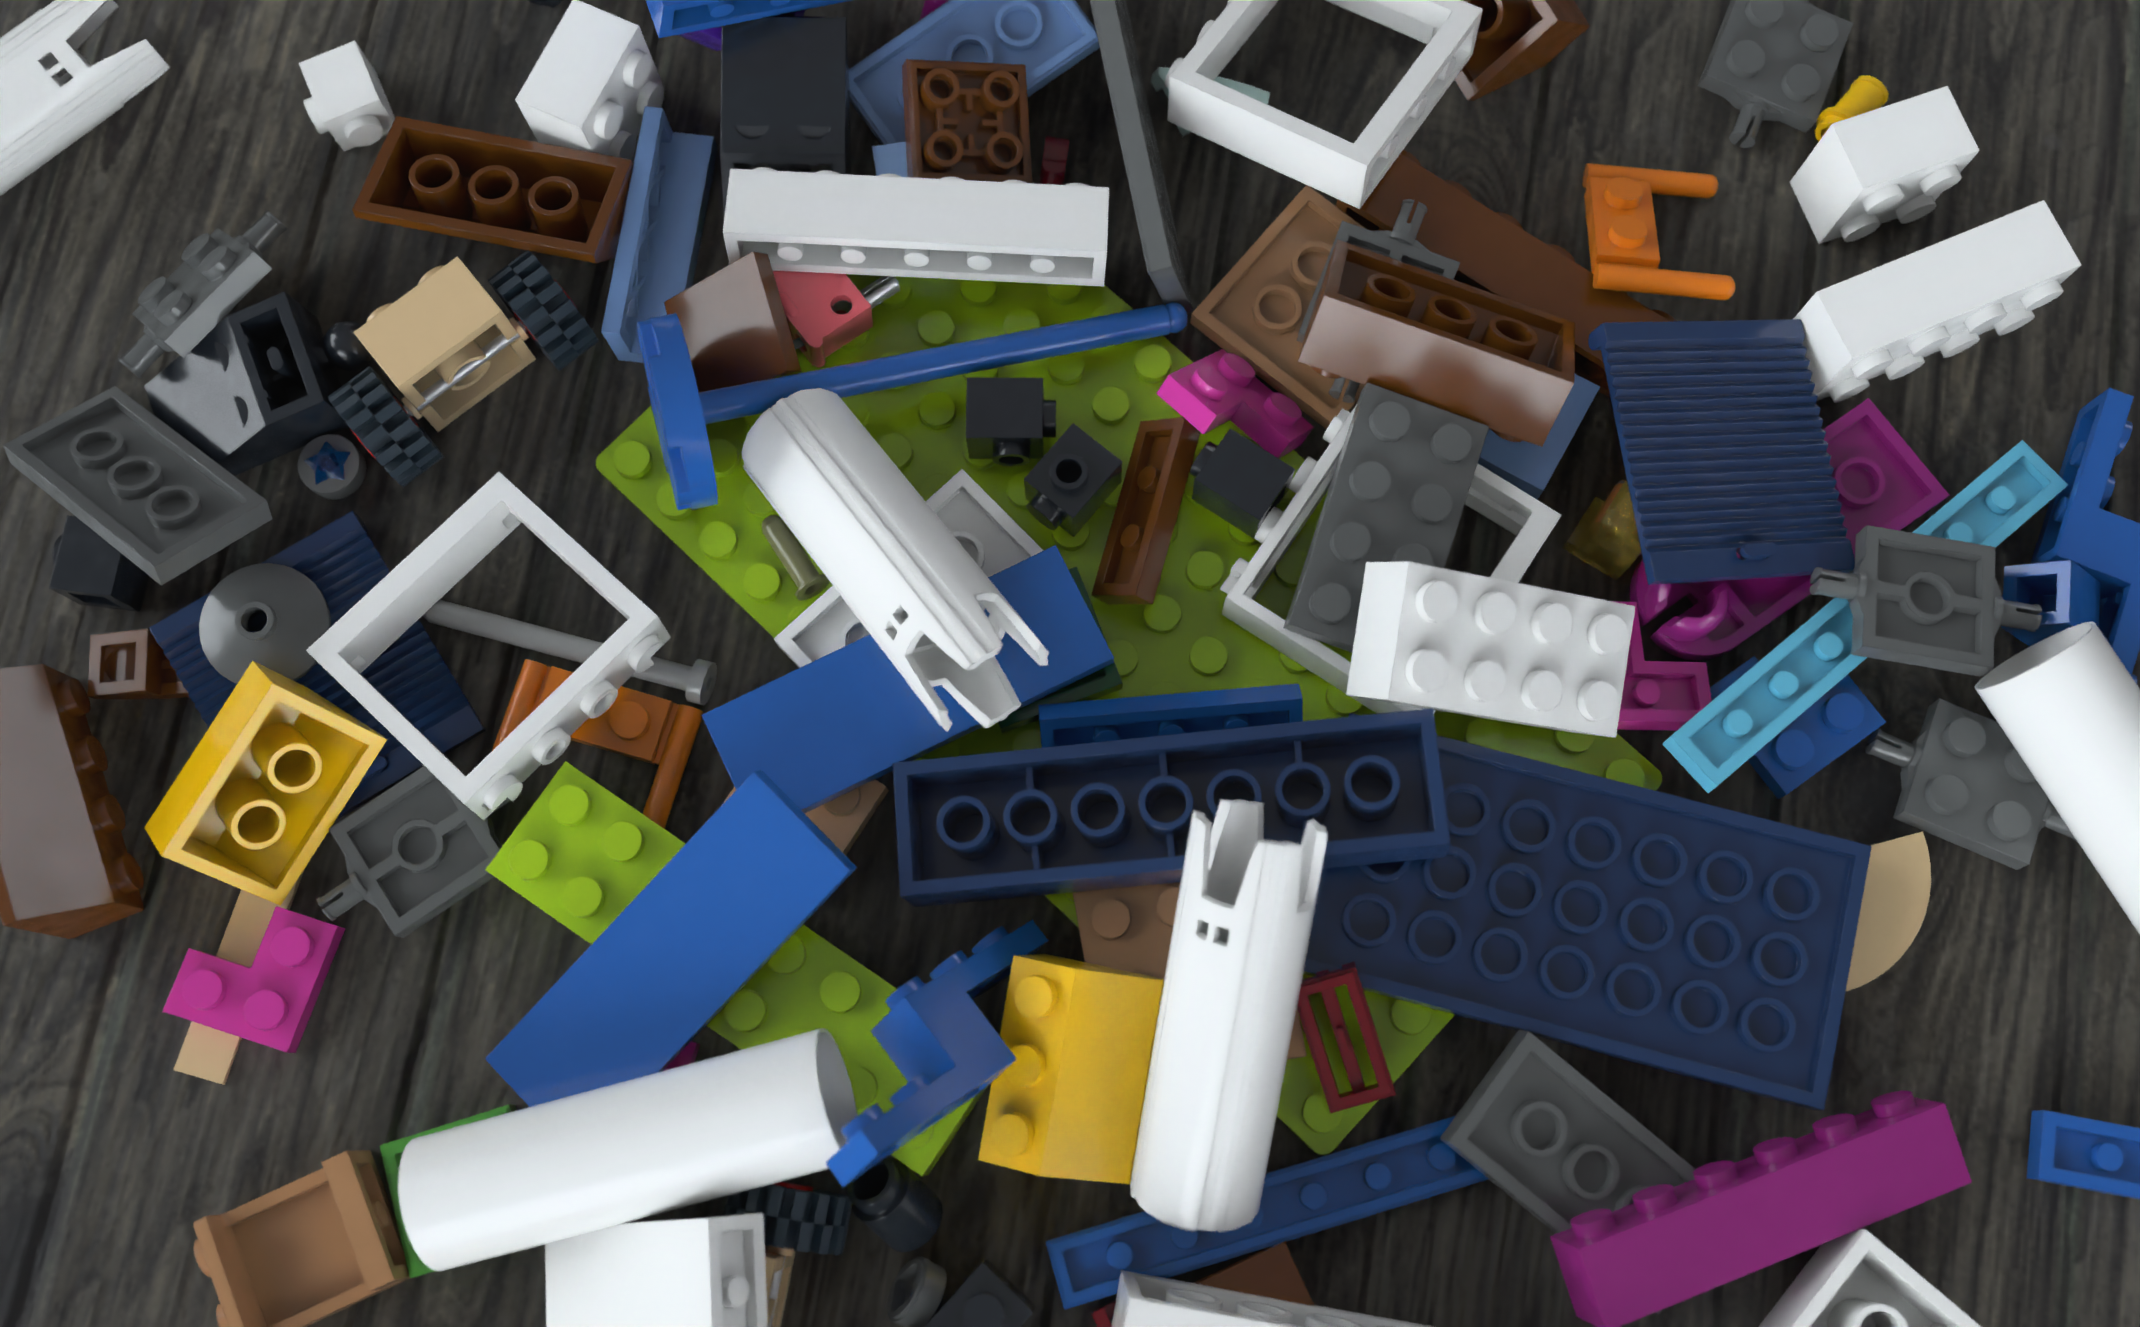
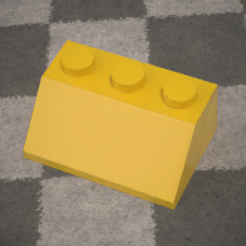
(263, 785)
(1079, 1069)

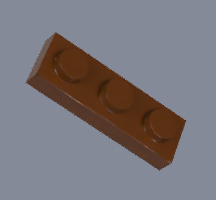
(1146, 512)

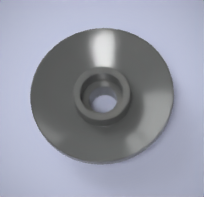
(295, 620)

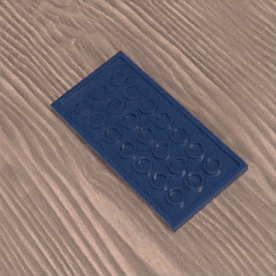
(1612, 924)

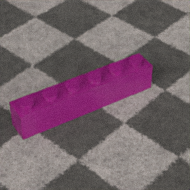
(1758, 1209)

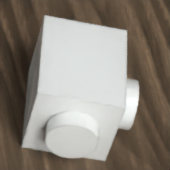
(346, 97)

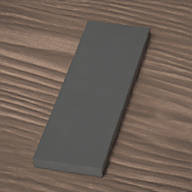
(1140, 151)

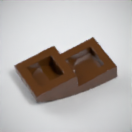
(131, 668)

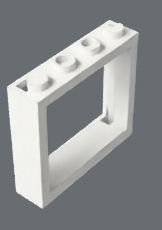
(1301, 149)
(1488, 495)
(424, 579)

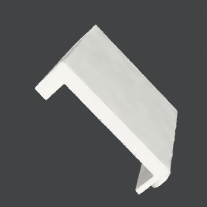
(660, 1275)

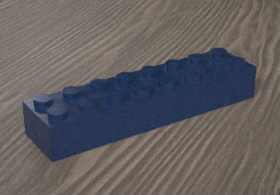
(1127, 805)

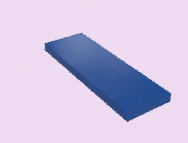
(857, 715)
(677, 949)

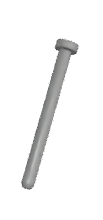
(695, 680)

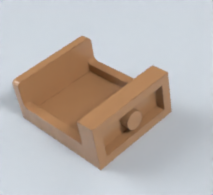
(304, 1247)

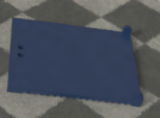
(1723, 449)
(407, 673)

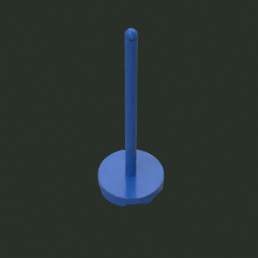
(683, 411)

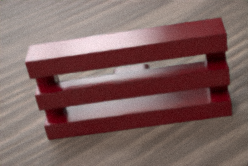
(1361, 1094)

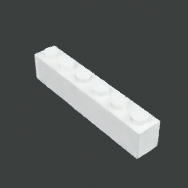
(919, 226)

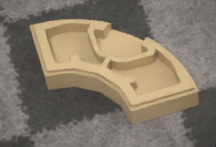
(1891, 906)

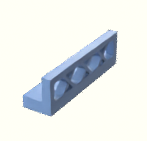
(658, 228)

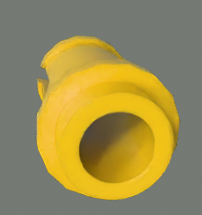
(1863, 96)

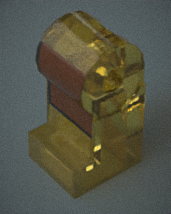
(1607, 533)

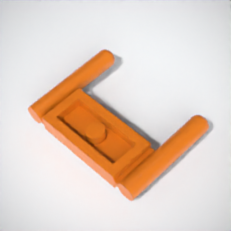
(1625, 231)
(633, 727)

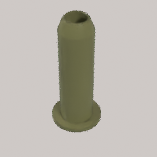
(793, 558)

